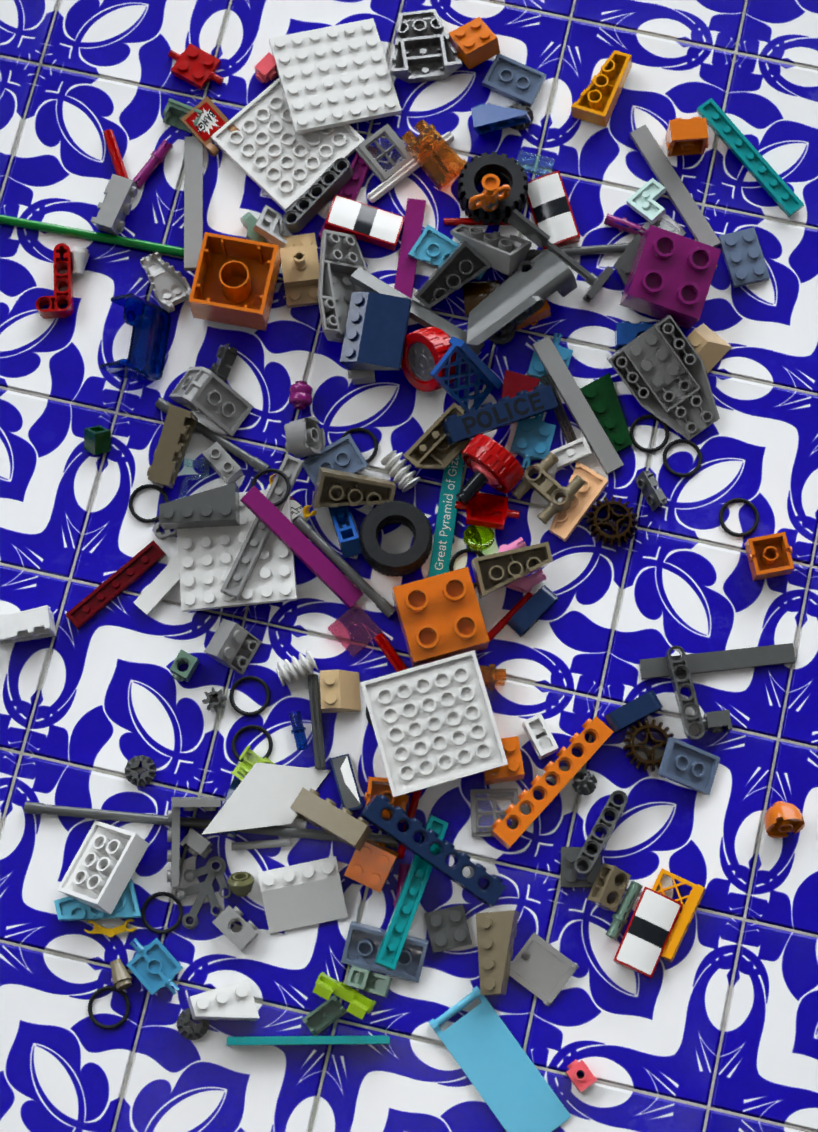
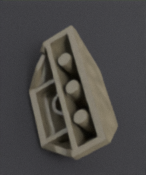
(433, 448)

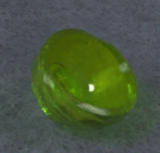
(478, 538)

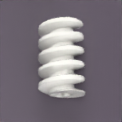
(400, 471)
(296, 667)

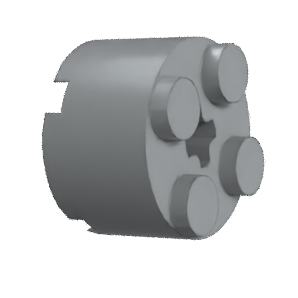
(304, 437)

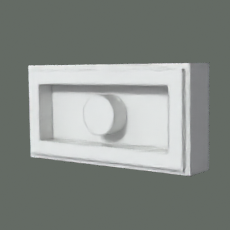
(571, 452)

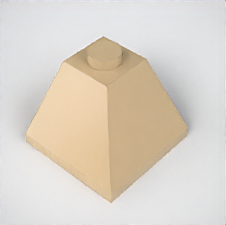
(708, 346)

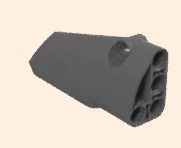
(519, 297)

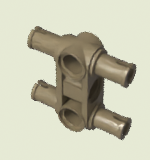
(548, 487)

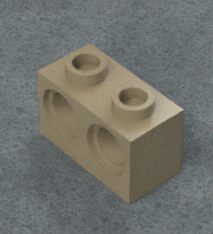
(609, 887)

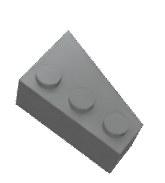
(115, 205)

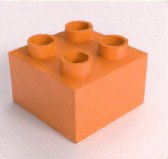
(235, 281)
(440, 617)

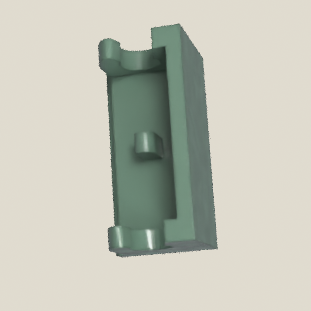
(175, 111)
(324, 1015)

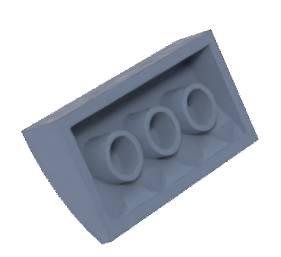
(363, 946)

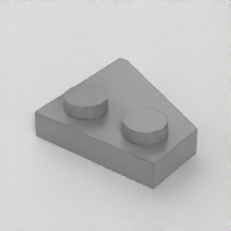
(270, 226)

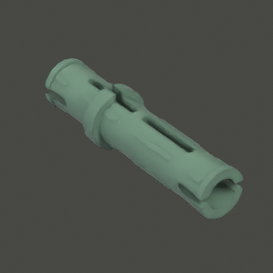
(624, 909)

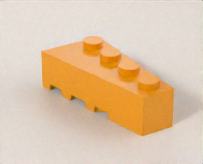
(602, 94)

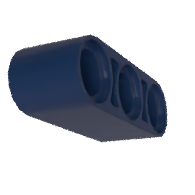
(532, 610)
(633, 711)

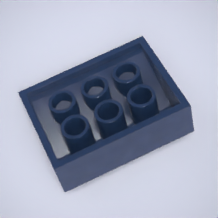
(375, 331)

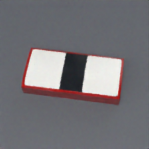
(552, 209)
(364, 222)
(648, 932)

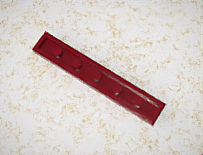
(115, 585)

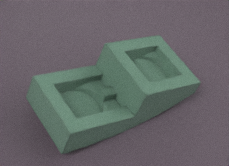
(369, 981)

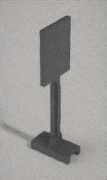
(541, 239)

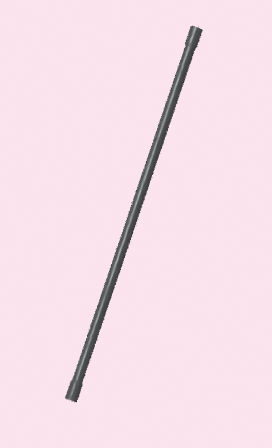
(41, 808)

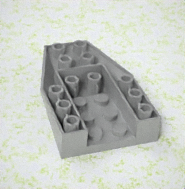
(668, 378)

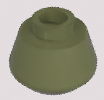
(241, 883)

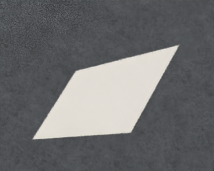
(265, 797)

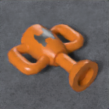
(489, 197)

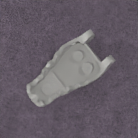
(167, 284)

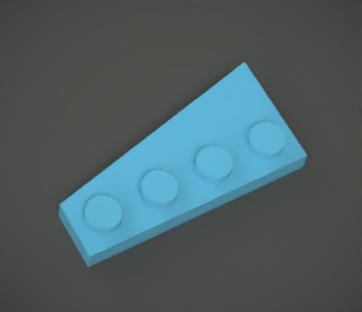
(72, 910)

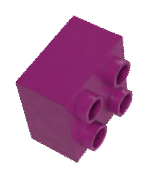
(670, 276)

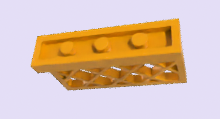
(686, 915)

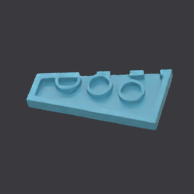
(434, 248)

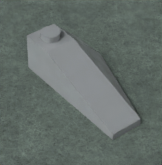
(501, 252)

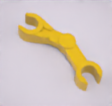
(110, 932)

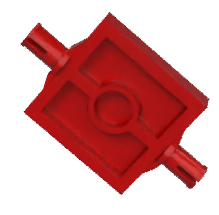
(195, 66)
(487, 511)

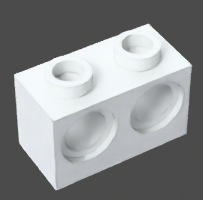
(540, 736)

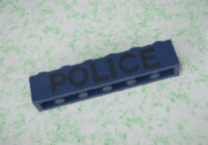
(499, 415)

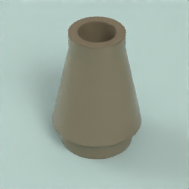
(120, 975)

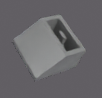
(233, 646)

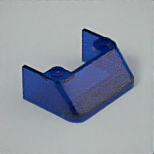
(147, 342)

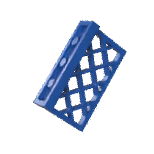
(474, 365)

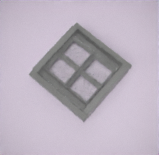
(384, 153)
(488, 806)

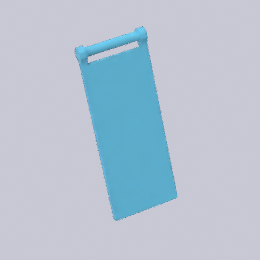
(500, 1068)

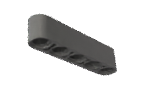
(321, 187)
(687, 683)
(595, 842)

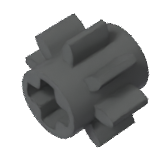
(214, 694)
(584, 783)

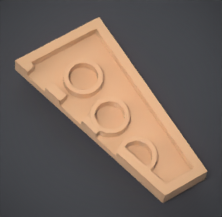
(566, 521)

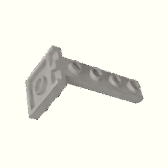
(173, 835)

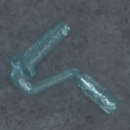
(193, 463)

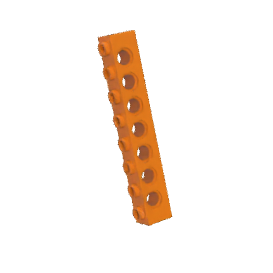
(600, 734)

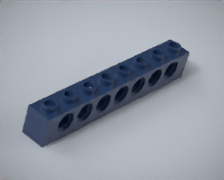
(494, 885)

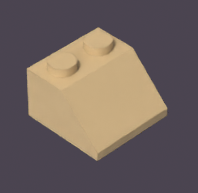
(339, 691)

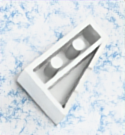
(27, 625)
(225, 1003)

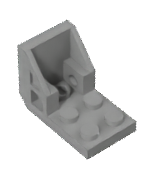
(208, 394)

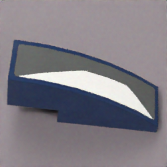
(346, 783)

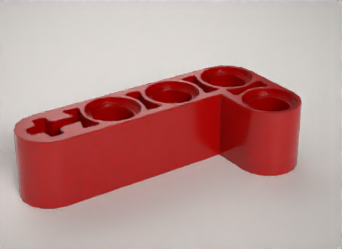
(60, 281)

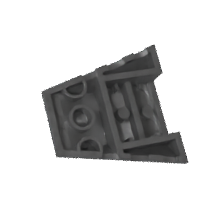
(423, 48)

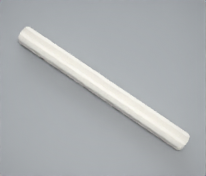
(400, 175)

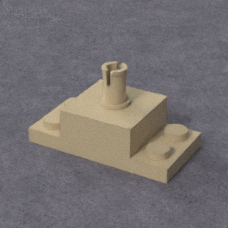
(300, 270)

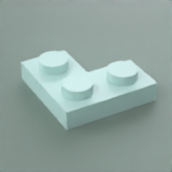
(644, 201)

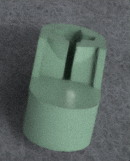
(249, 222)

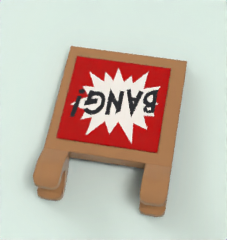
(210, 121)

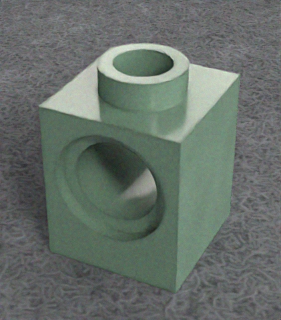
(184, 657)

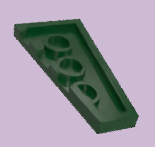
(607, 409)

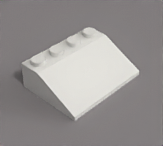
(103, 866)
(302, 895)

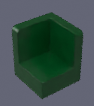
(97, 439)

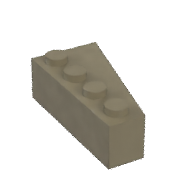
(172, 446)
(349, 489)
(506, 567)
(331, 819)
(495, 948)

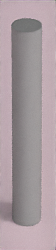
(261, 844)

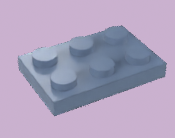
(514, 80)
(744, 257)
(340, 456)
(688, 766)

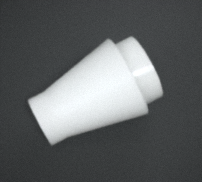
(79, 260)

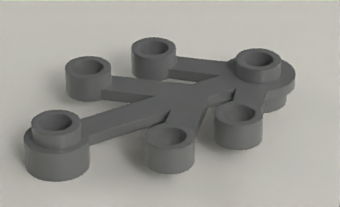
(205, 889)

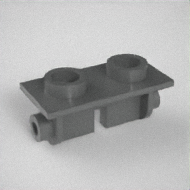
(225, 356)
(646, 483)

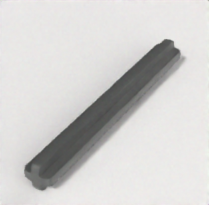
(316, 720)

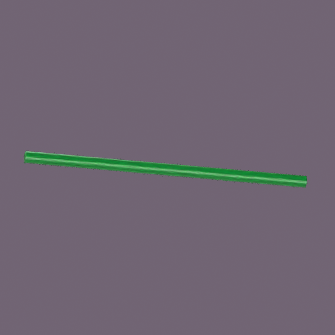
(91, 235)

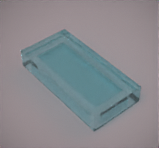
(535, 163)

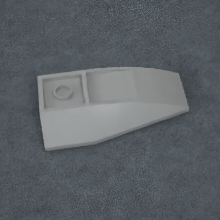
(338, 261)

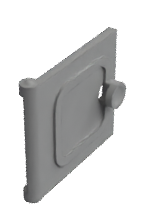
(544, 971)

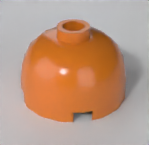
(783, 818)

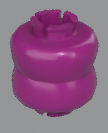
(300, 395)

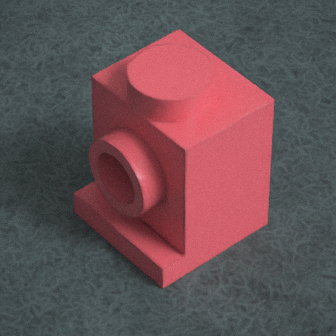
(266, 69)
(586, 1081)

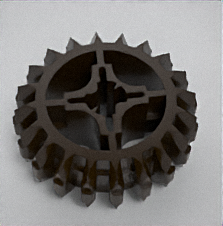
(626, 515)
(641, 745)

